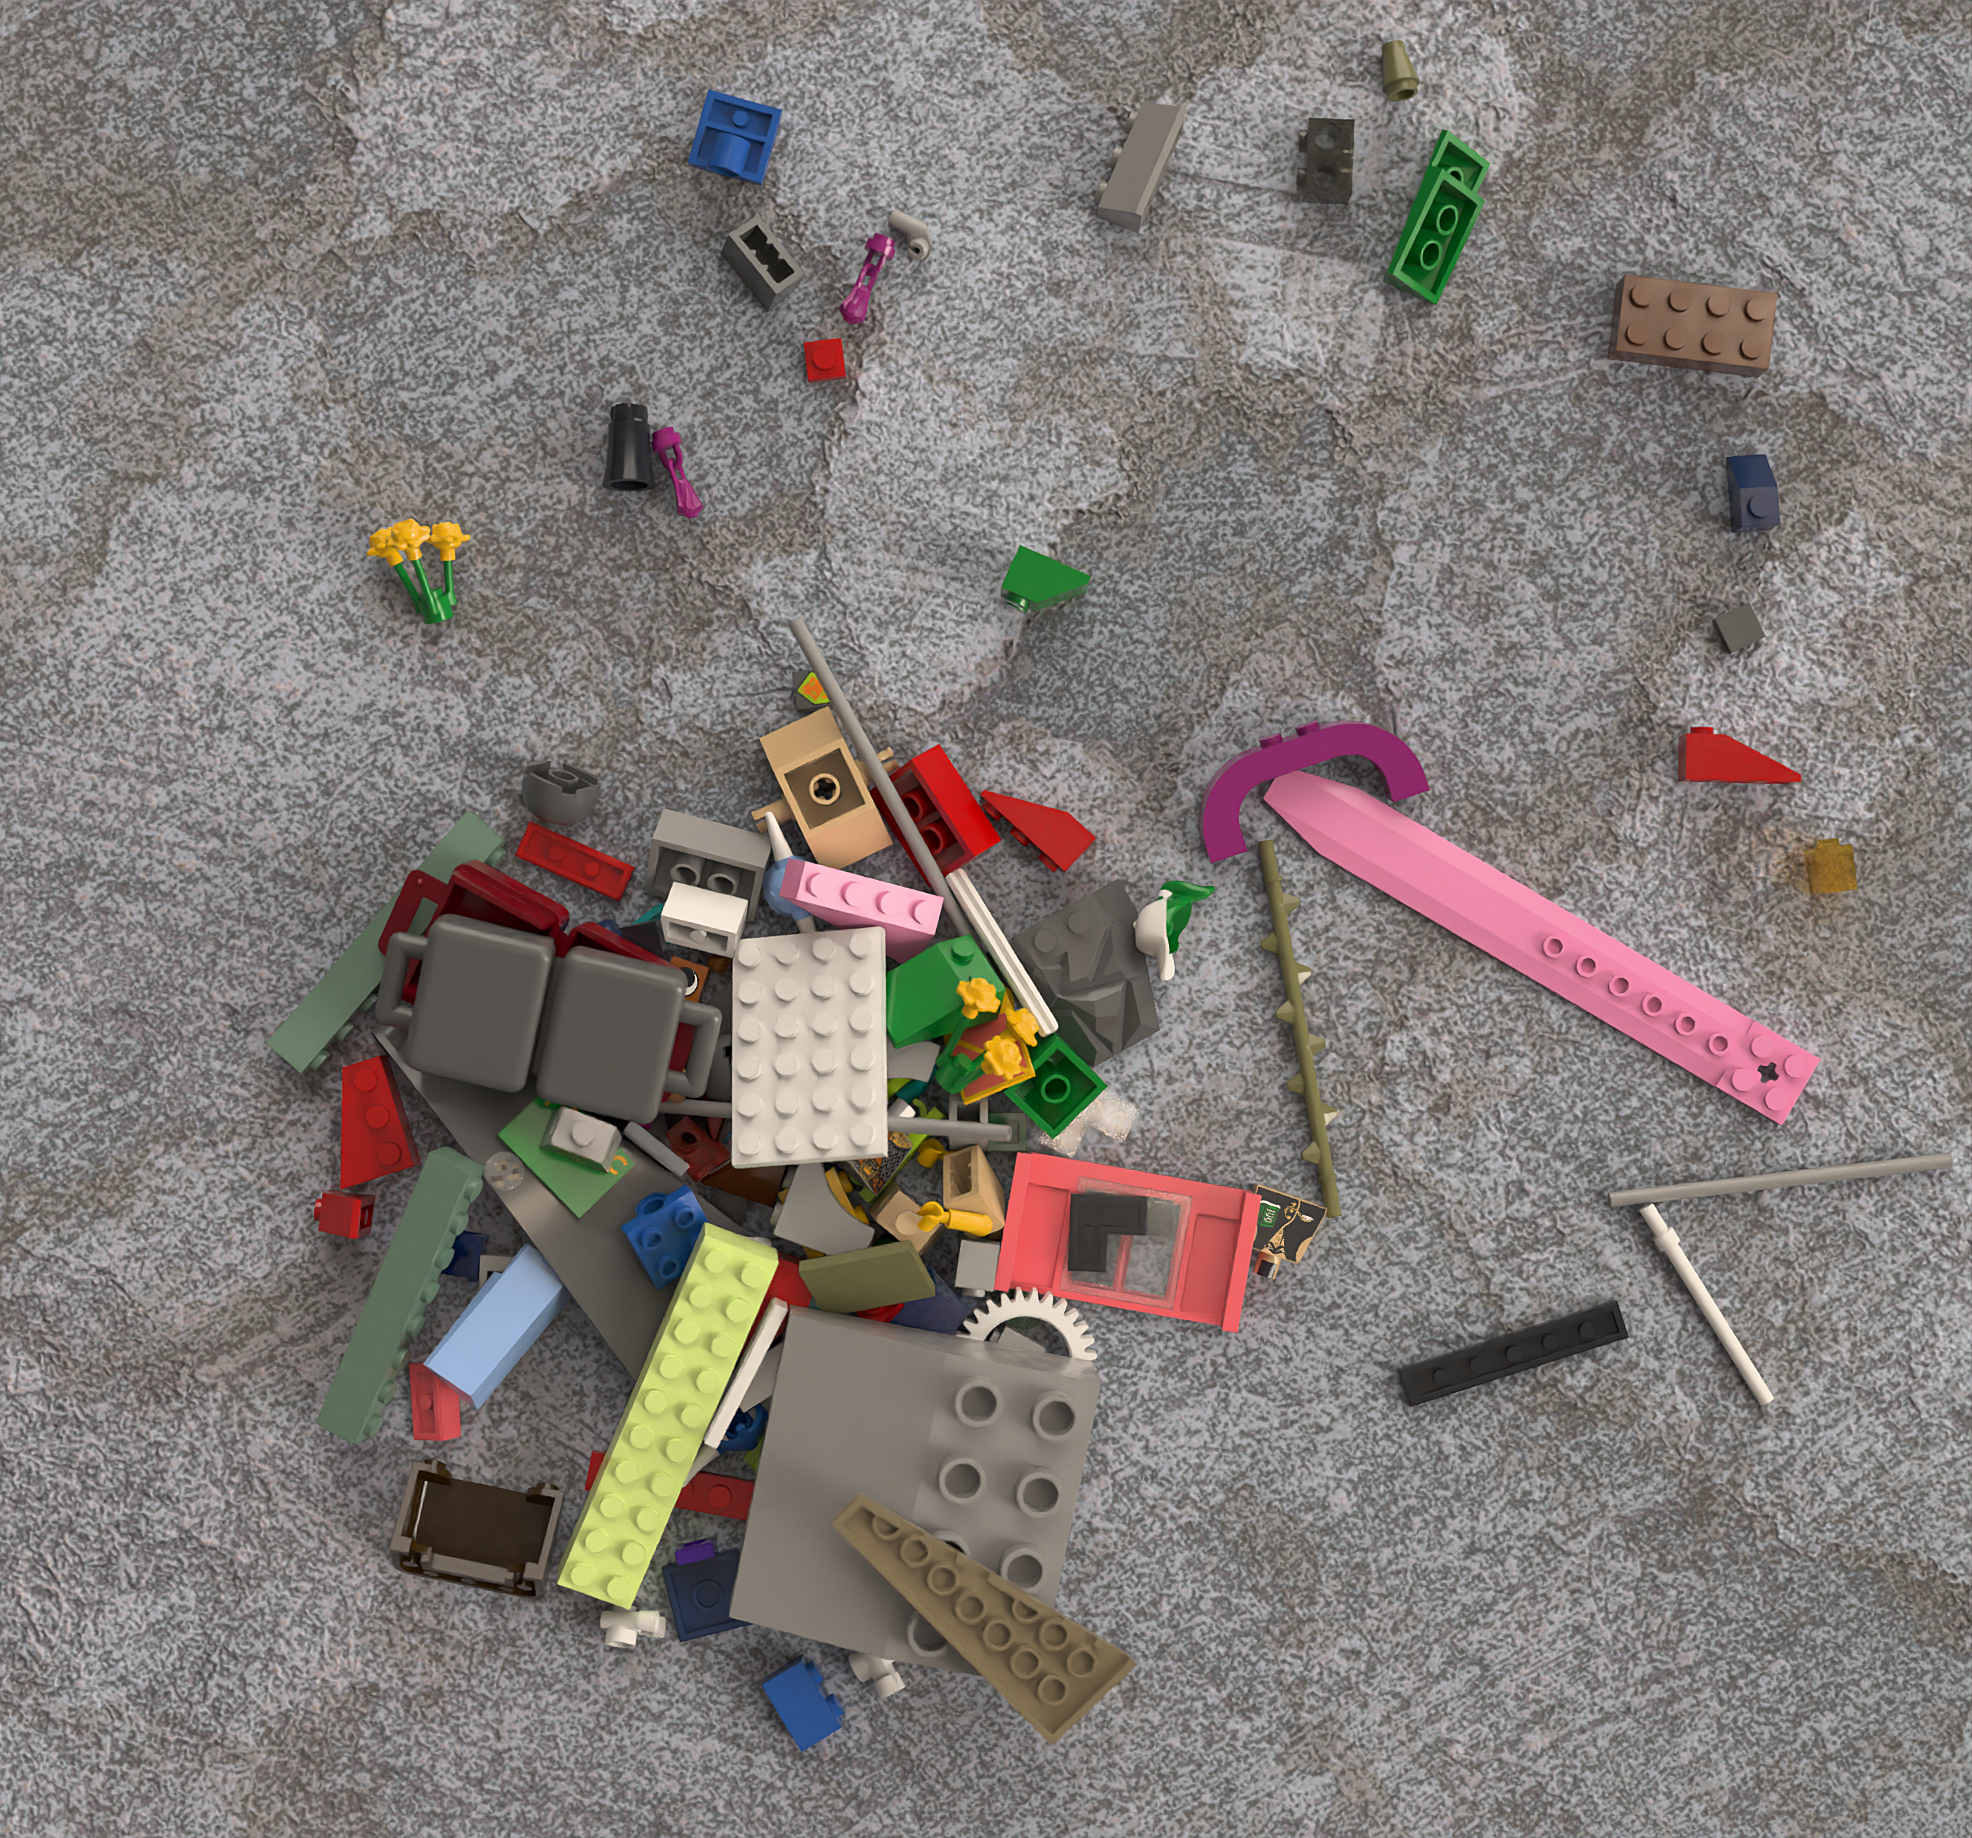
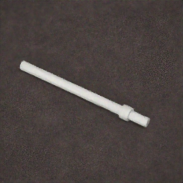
(1667, 1241)

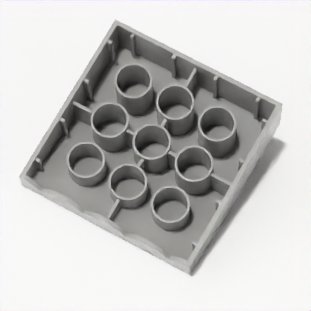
(937, 1428)

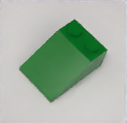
(923, 993)

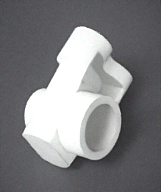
(624, 1626)
(881, 1670)

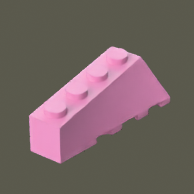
(863, 902)

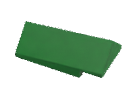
(1438, 219)

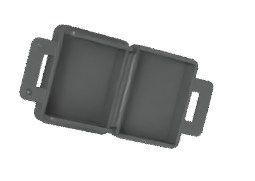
(504, 1007)

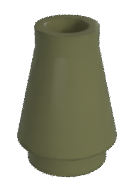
(1399, 75)

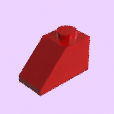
(345, 1213)

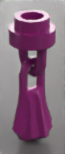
(856, 303)
(686, 498)

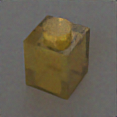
(1830, 867)

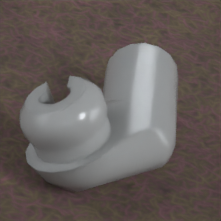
(916, 233)

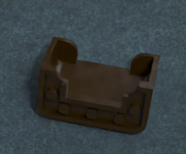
(476, 1532)

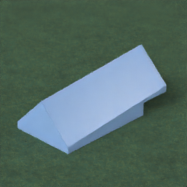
(498, 1327)

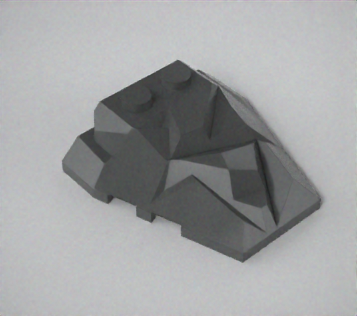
(1091, 973)

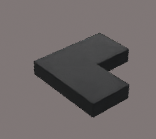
(1096, 1217)

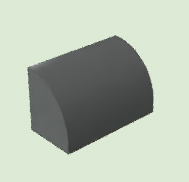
(762, 263)

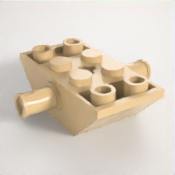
(836, 828)

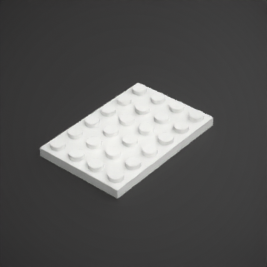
(809, 1048)

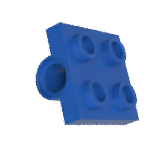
(735, 137)
(665, 1233)

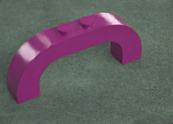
(1276, 756)

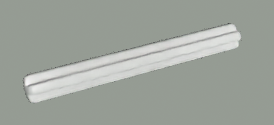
(1001, 951)

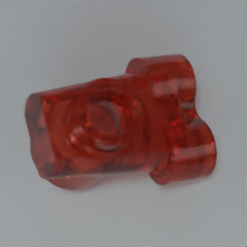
(702, 1154)

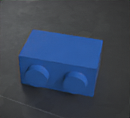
(803, 1701)

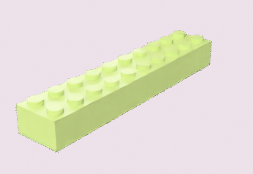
(667, 1415)

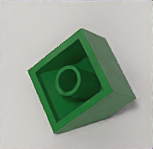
(1040, 581)
(1060, 1088)

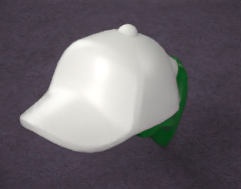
(1165, 919)

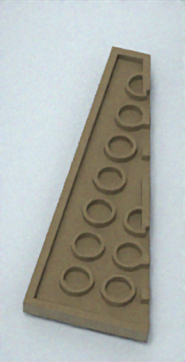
(1019, 1644)

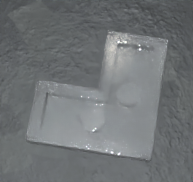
(1104, 1113)

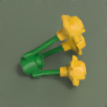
(407, 537)
(1000, 1053)

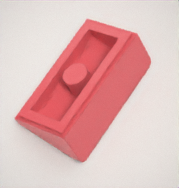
(433, 1406)

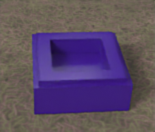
(696, 1550)

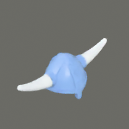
(775, 875)

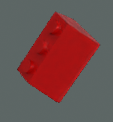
(941, 810)

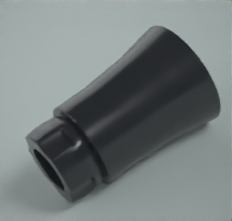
(629, 450)

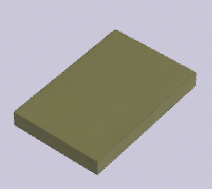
(867, 1278)

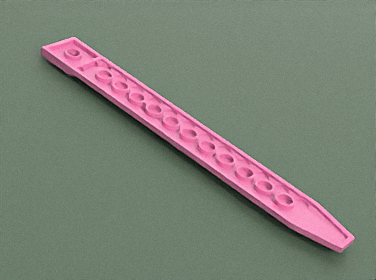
(1544, 942)

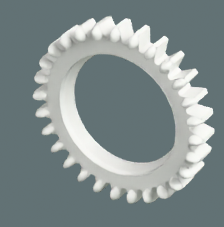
(1035, 1308)

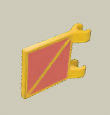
(972, 1045)

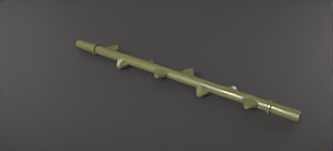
(1293, 1012)

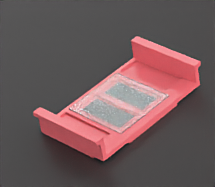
(1184, 1267)

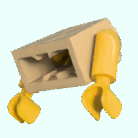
(969, 1192)

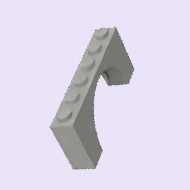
(811, 1210)

